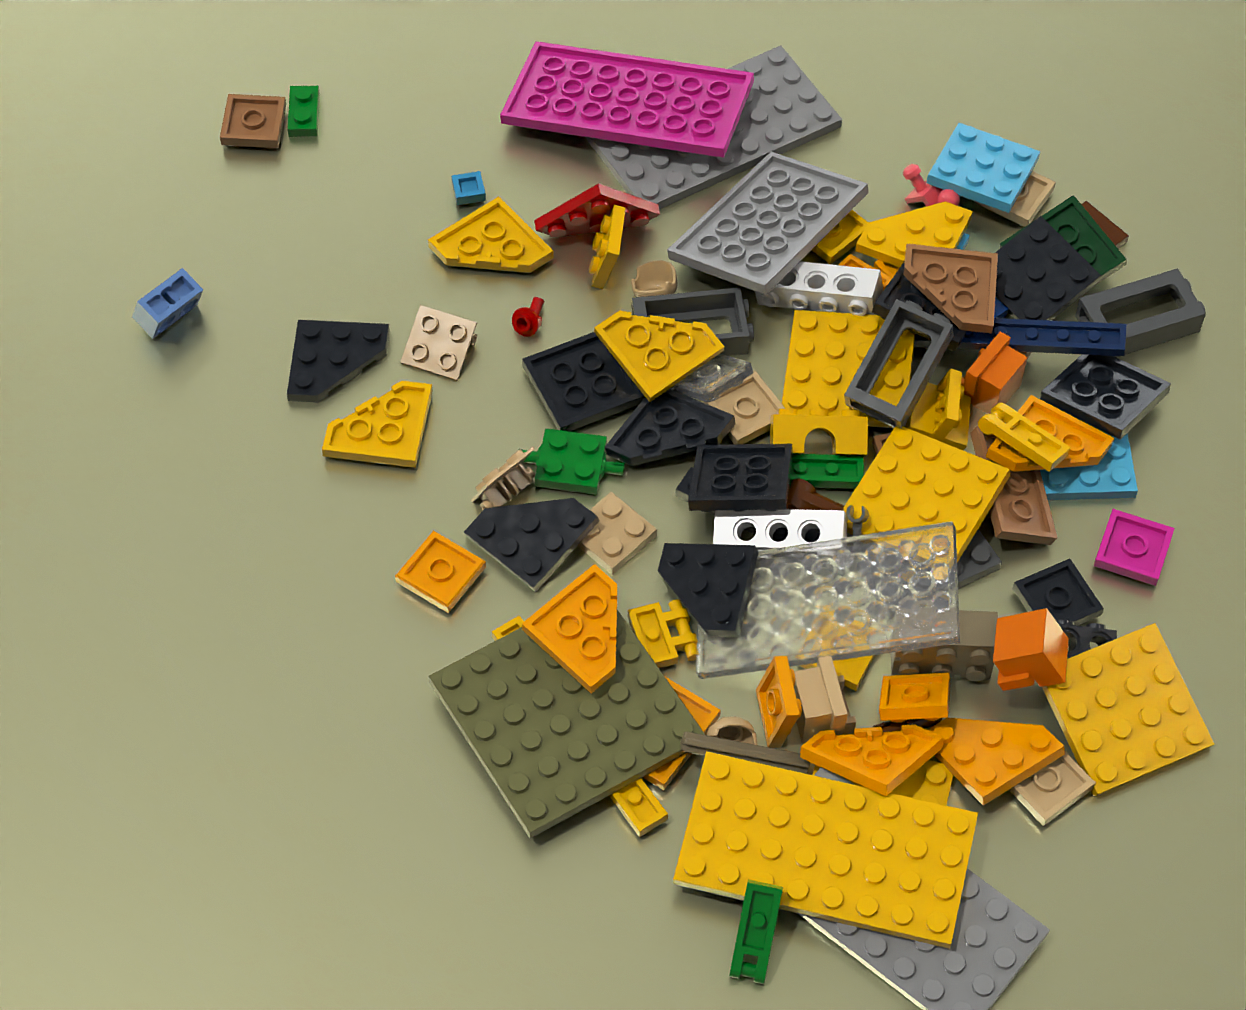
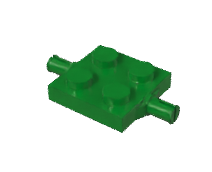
(572, 461)

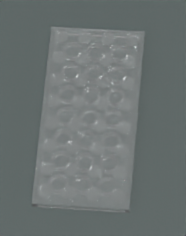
(844, 601)

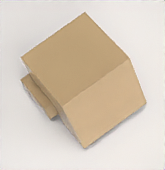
(822, 701)

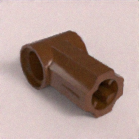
(804, 497)

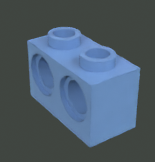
(167, 303)

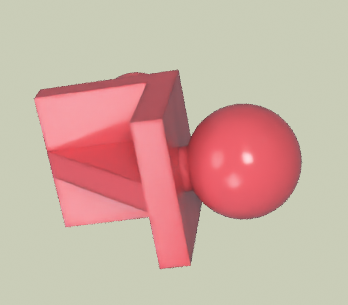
(925, 192)

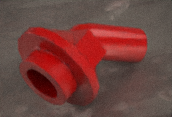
(527, 320)

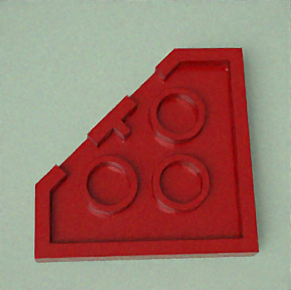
(586, 211)

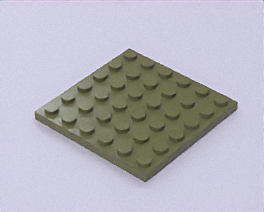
(550, 738)

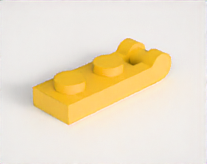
(1024, 436)

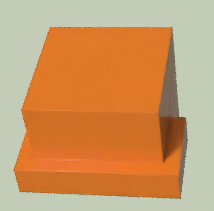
(994, 374)
(1030, 650)

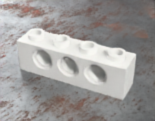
(826, 289)
(730, 524)

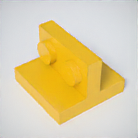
(943, 411)

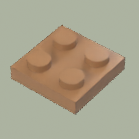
(253, 121)

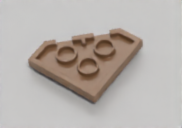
(956, 283)

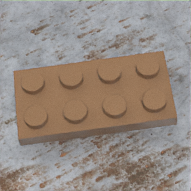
(1022, 505)

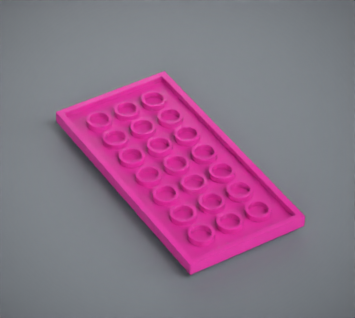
(628, 99)

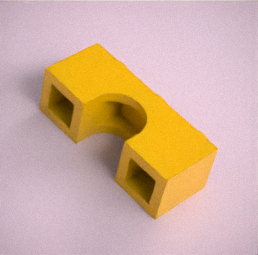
(846, 431)

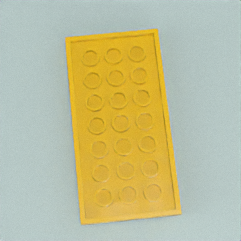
(831, 847)

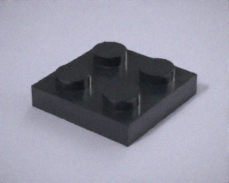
(1061, 592)

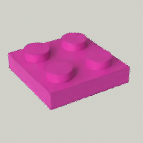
(1134, 547)

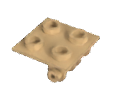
(439, 342)
(507, 480)

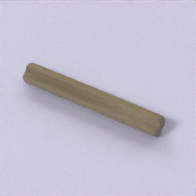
(699, 744)

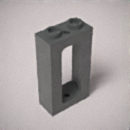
(701, 307)
(901, 317)
(1155, 329)

